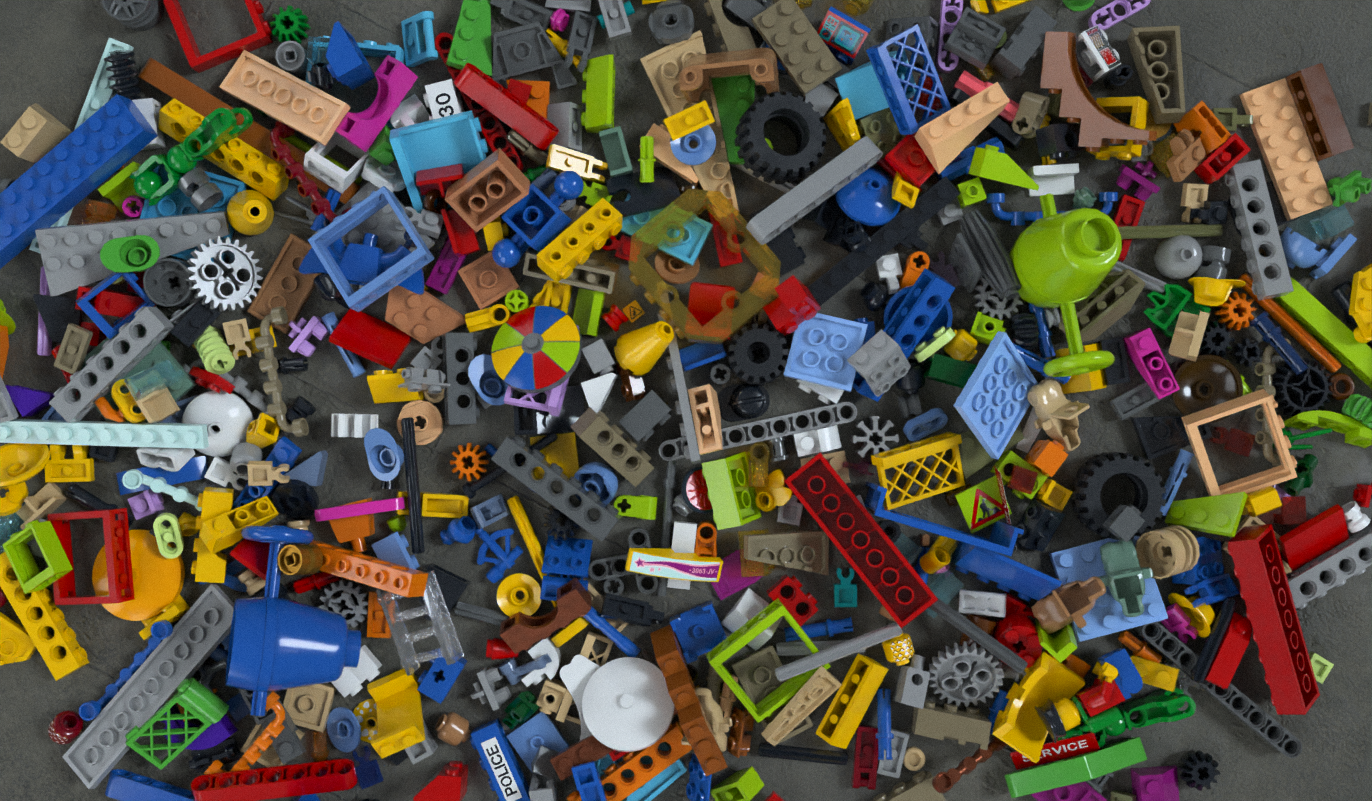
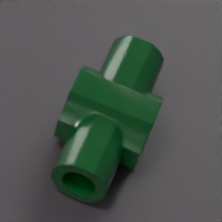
(1304, 475)

